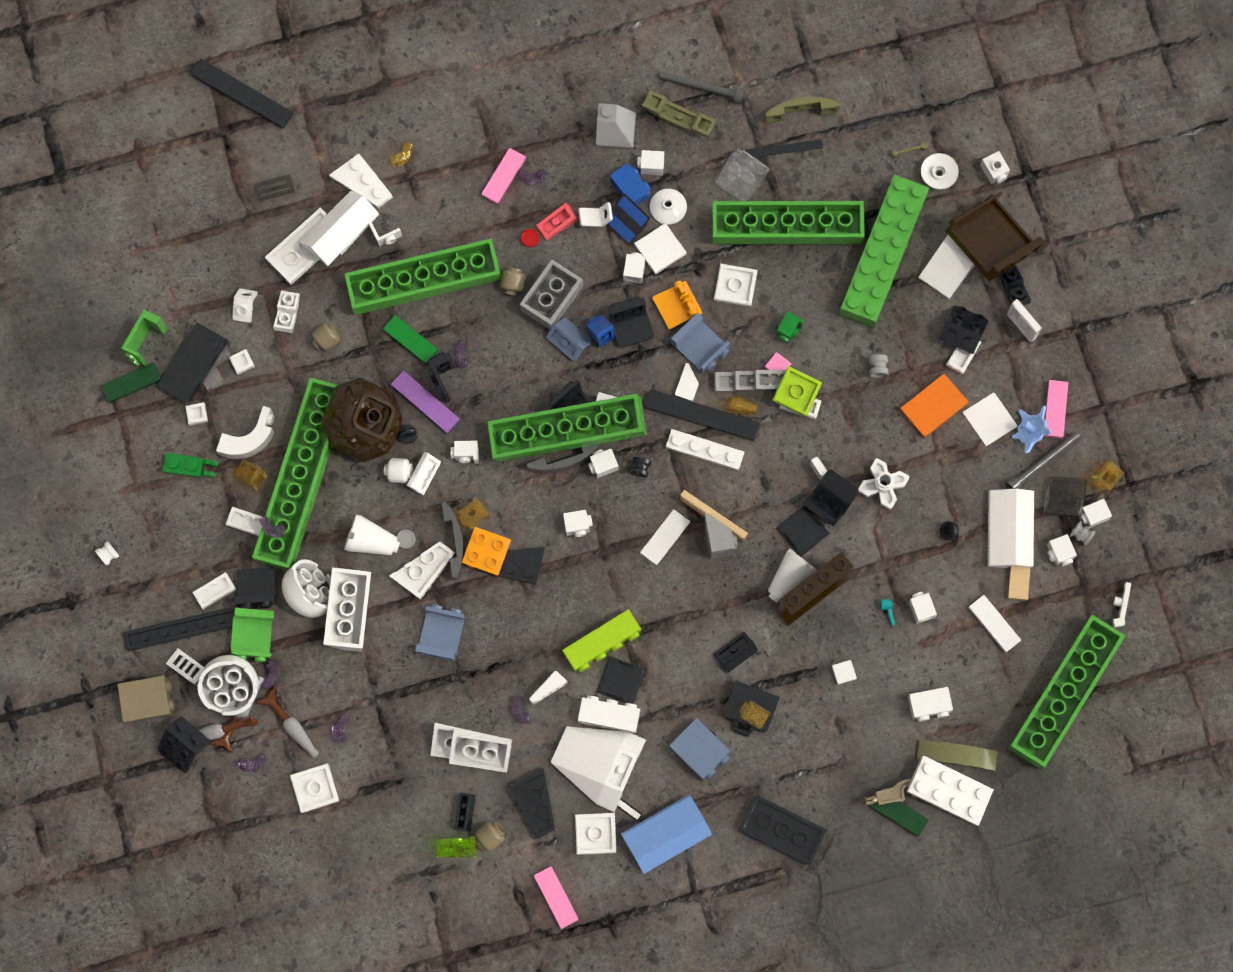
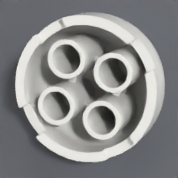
(301, 587)
(226, 683)

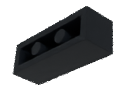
(465, 812)

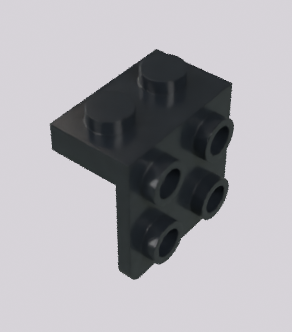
(630, 322)
(963, 329)
(440, 364)
(569, 396)
(831, 497)
(256, 588)
(182, 743)

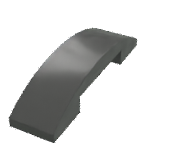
(540, 466)
(455, 563)

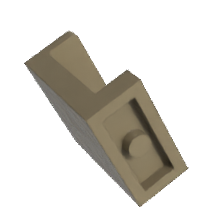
(145, 699)

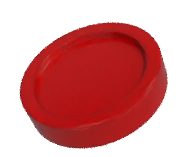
(530, 238)

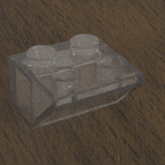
(742, 175)

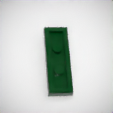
(131, 382)
(902, 816)

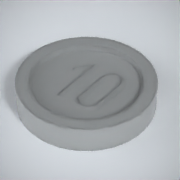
(406, 538)

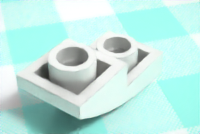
(287, 311)

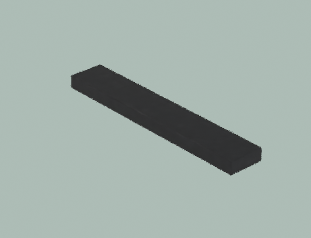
(241, 93)
(702, 415)
(179, 629)

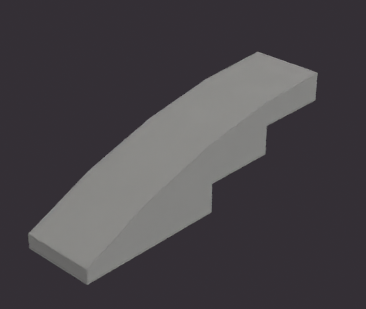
(747, 380)

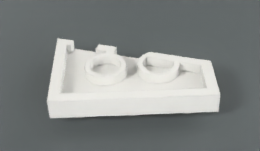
(360, 178)
(424, 570)

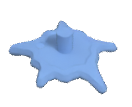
(1031, 429)

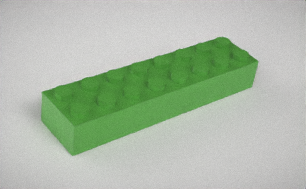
(787, 222)
(884, 251)
(422, 276)
(567, 428)
(1066, 692)

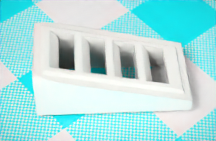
(195, 679)
(551, 685)

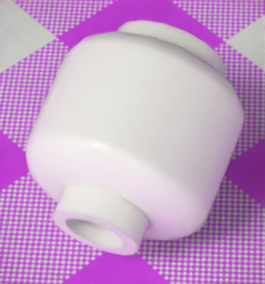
(398, 470)

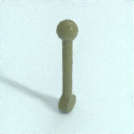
(923, 146)

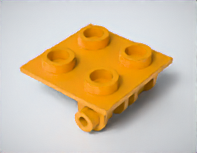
(677, 304)
(486, 551)

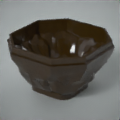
(348, 420)

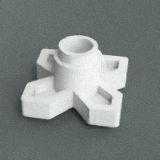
(874, 486)

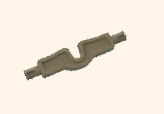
(890, 795)

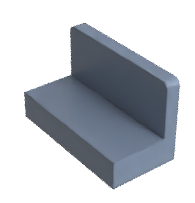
(568, 338)

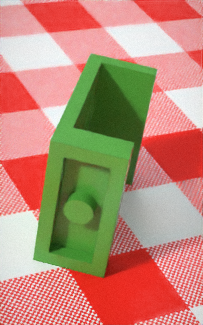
(136, 337)
(251, 634)

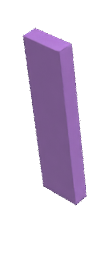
(425, 402)

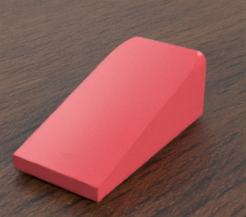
(557, 221)

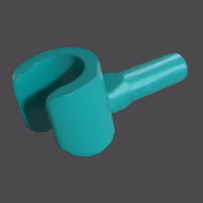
(886, 604)

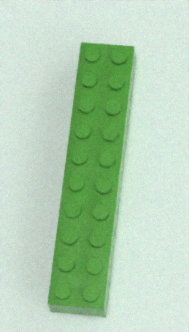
(297, 480)

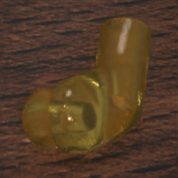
(403, 157)

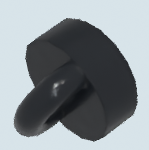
(407, 434)
(949, 531)

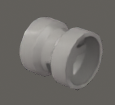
(878, 365)

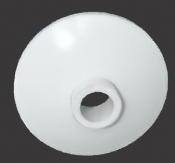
(941, 163)
(671, 214)

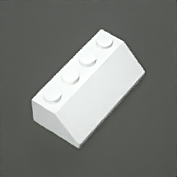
(347, 609)

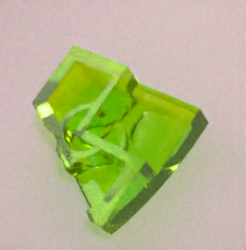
(456, 848)

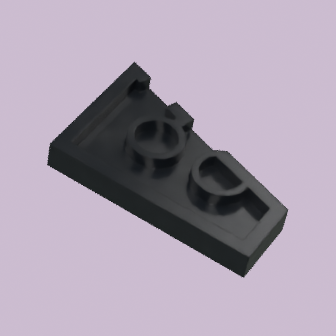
(521, 565)
(535, 802)

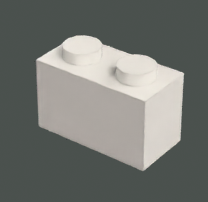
(930, 704)

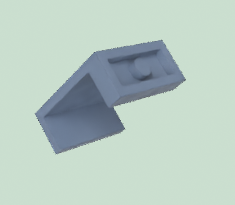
(700, 344)
(441, 633)
(700, 749)

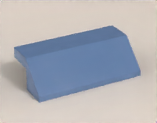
(666, 834)

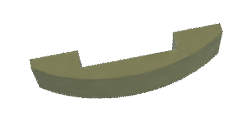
(825, 106)
(677, 115)
(958, 754)

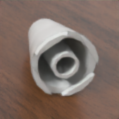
(370, 538)
(789, 574)

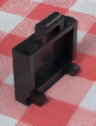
(743, 692)

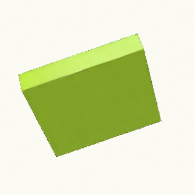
(797, 391)

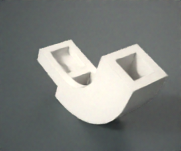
(251, 444)

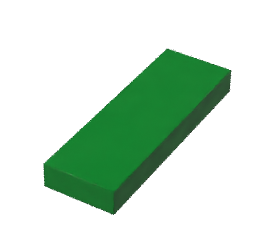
(410, 339)

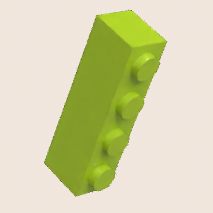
(602, 640)

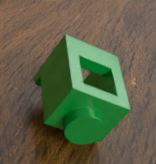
(789, 327)

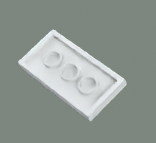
(290, 256)
(949, 790)

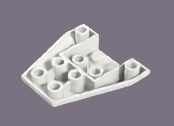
(598, 762)

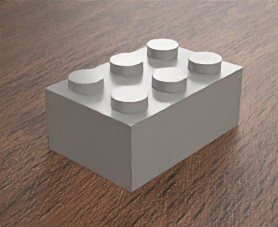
(551, 294)

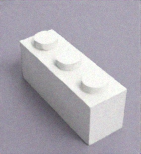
(609, 714)

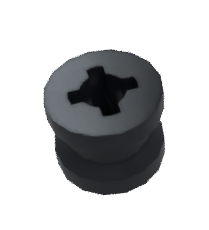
(640, 467)

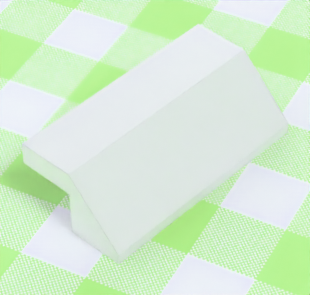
(1010, 528)

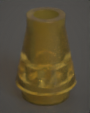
(739, 405)

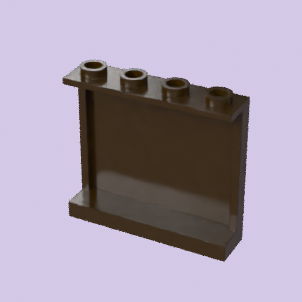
(992, 237)
(814, 589)

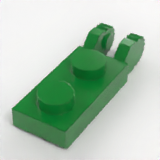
(188, 466)

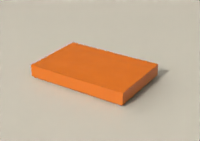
(934, 405)

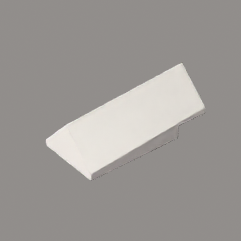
(340, 227)
(471, 748)

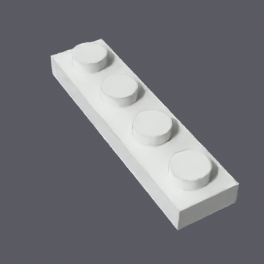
(704, 450)

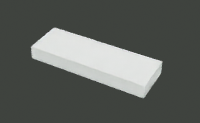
(994, 623)

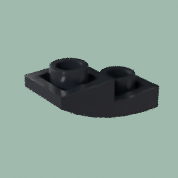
(1014, 286)

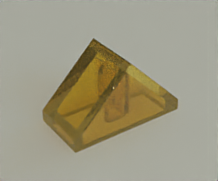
(250, 474)

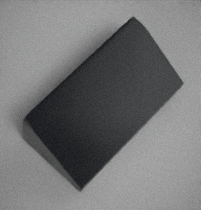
(735, 652)

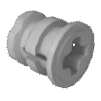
(1082, 533)

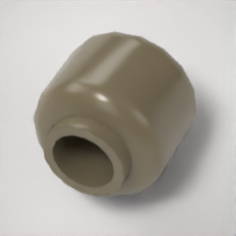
(512, 281)
(326, 336)
(490, 836)

